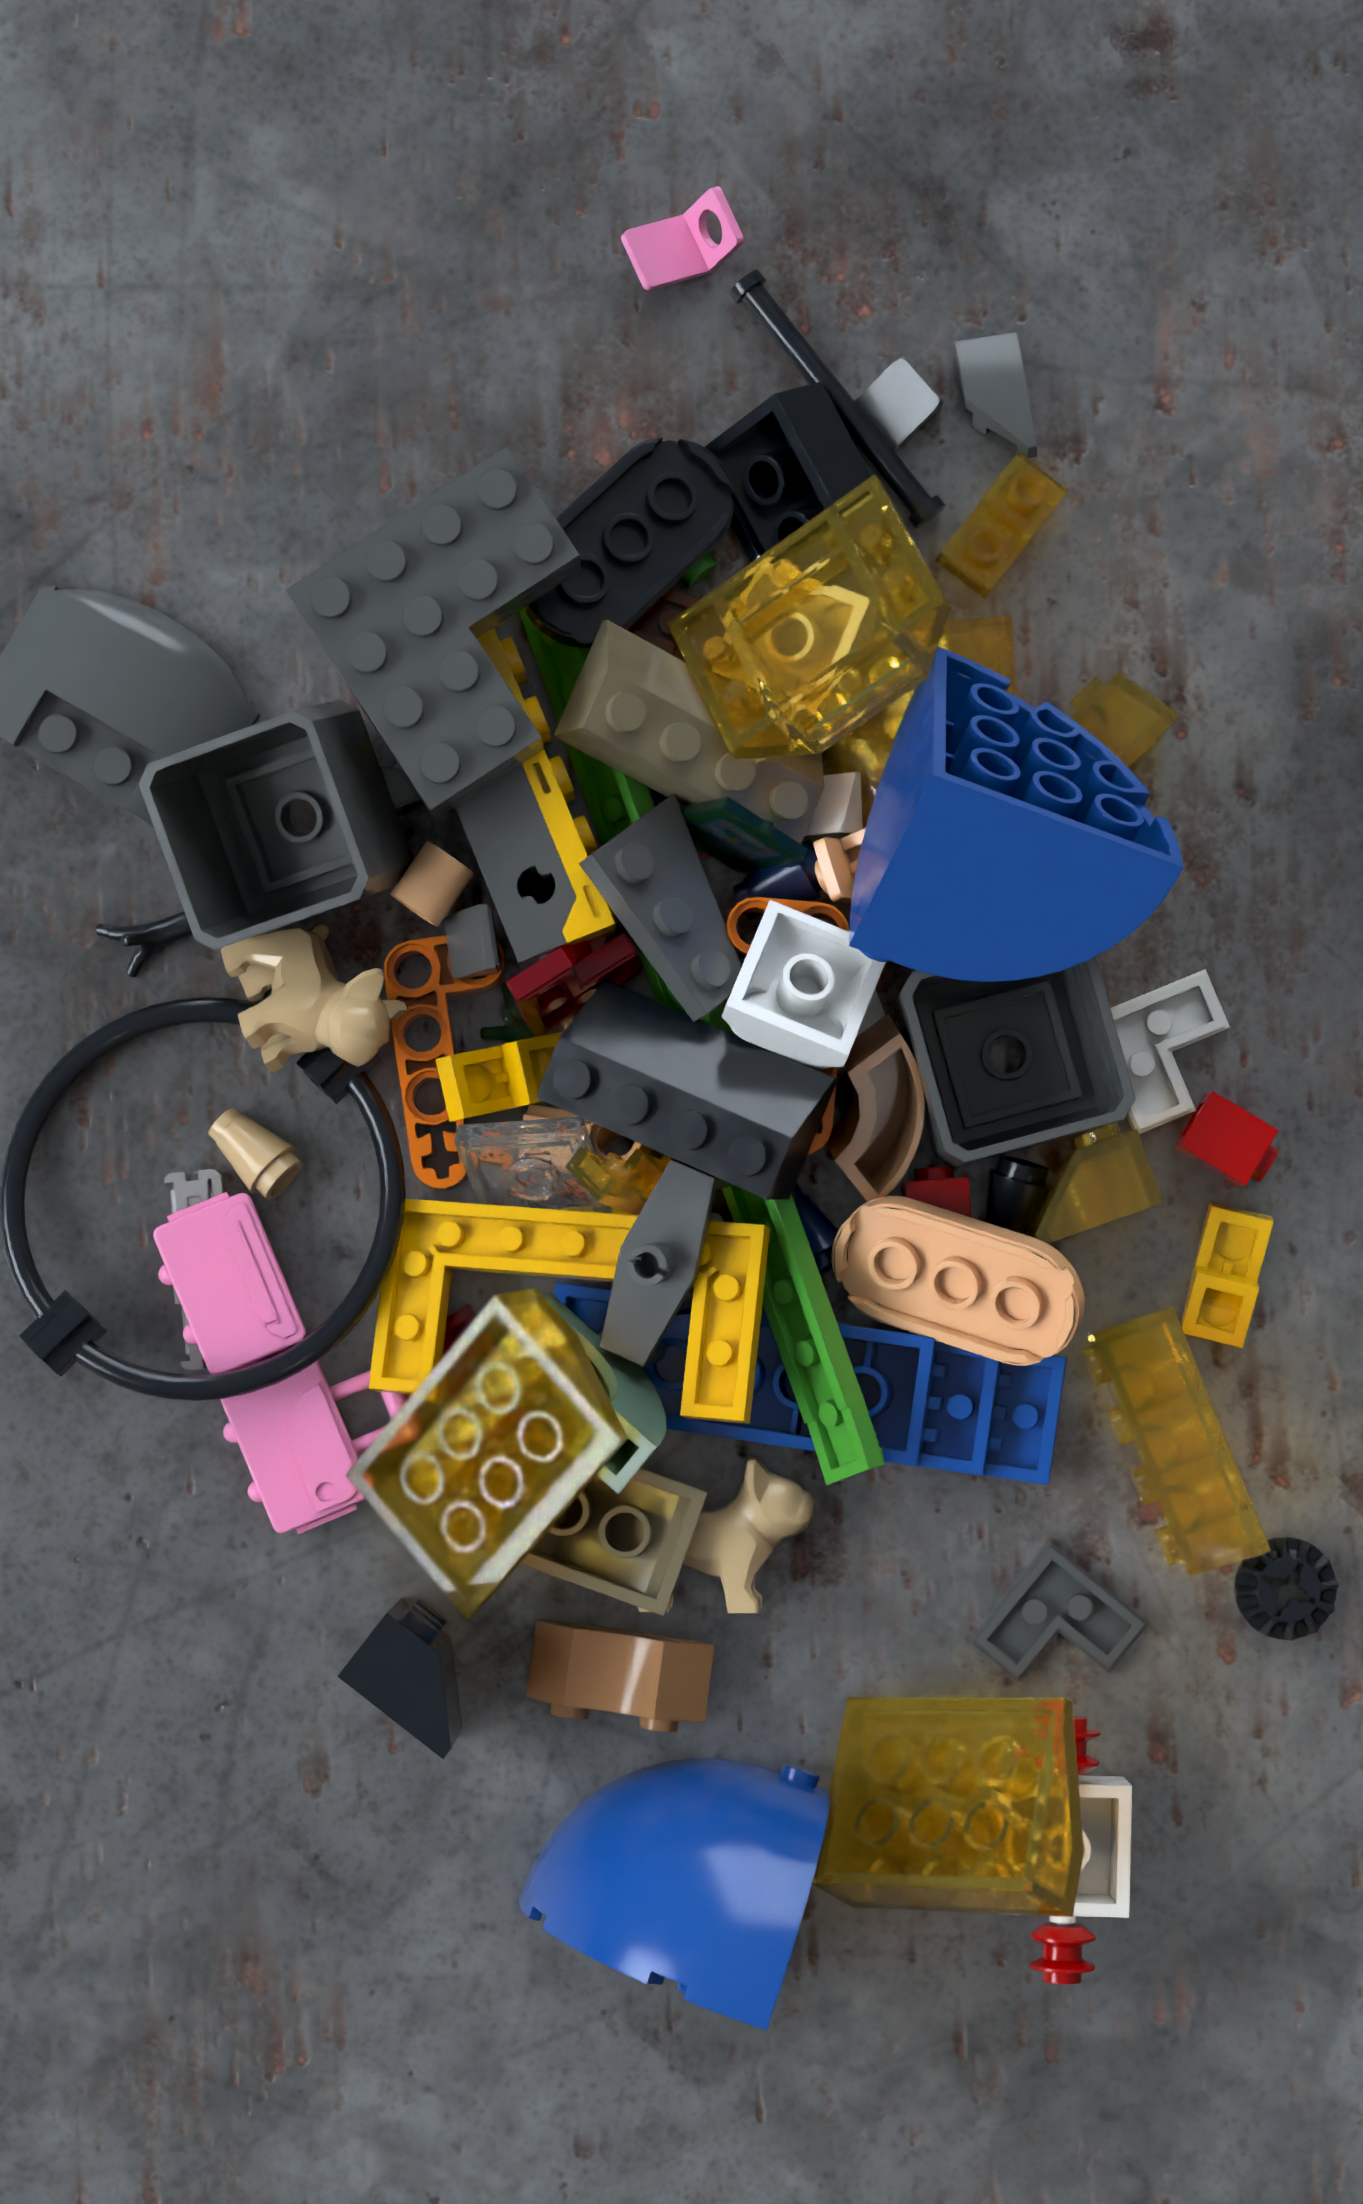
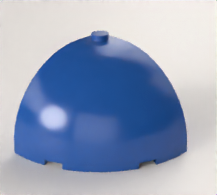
(1003, 838)
(688, 1878)

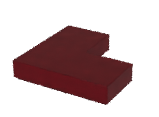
(557, 990)

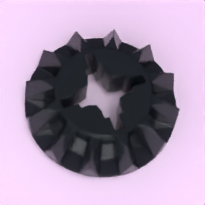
(1258, 1600)

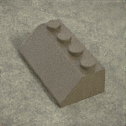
(651, 723)

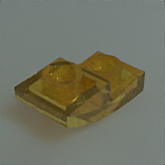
(1001, 525)
(616, 1181)

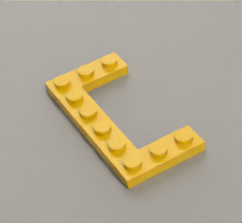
(573, 1246)

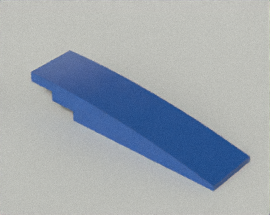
(922, 1396)

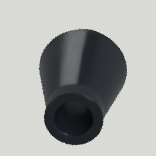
(1015, 1193)

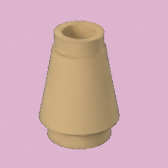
(256, 1154)

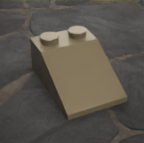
(624, 1541)

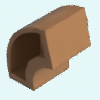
(882, 1113)
(620, 1673)

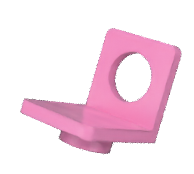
(681, 245)

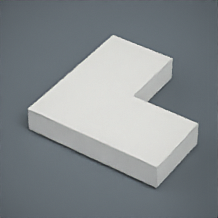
(1149, 1033)

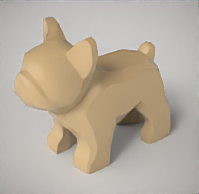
(307, 999)
(742, 1535)

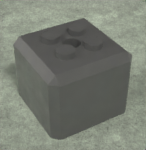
(231, 834)
(1070, 1069)

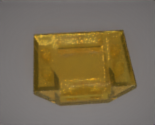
(816, 631)

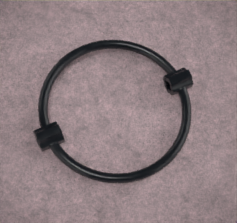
(68, 1332)

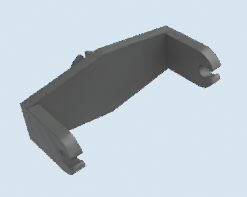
(659, 1263)

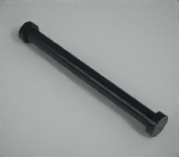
(813, 369)

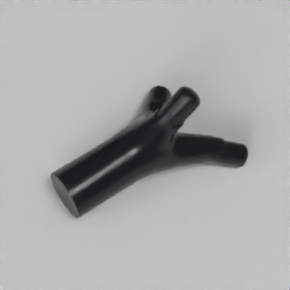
(147, 937)

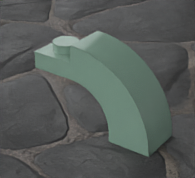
(631, 1397)

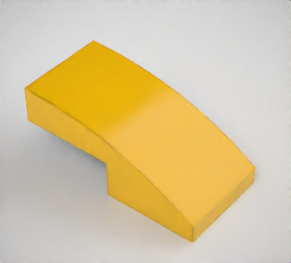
(495, 1076)
(1226, 1274)

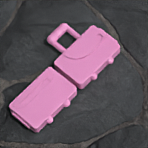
(245, 1316)

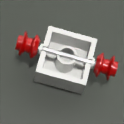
(1104, 1869)

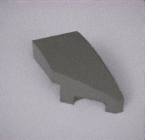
(997, 388)

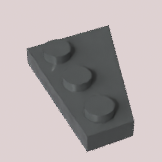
(667, 906)

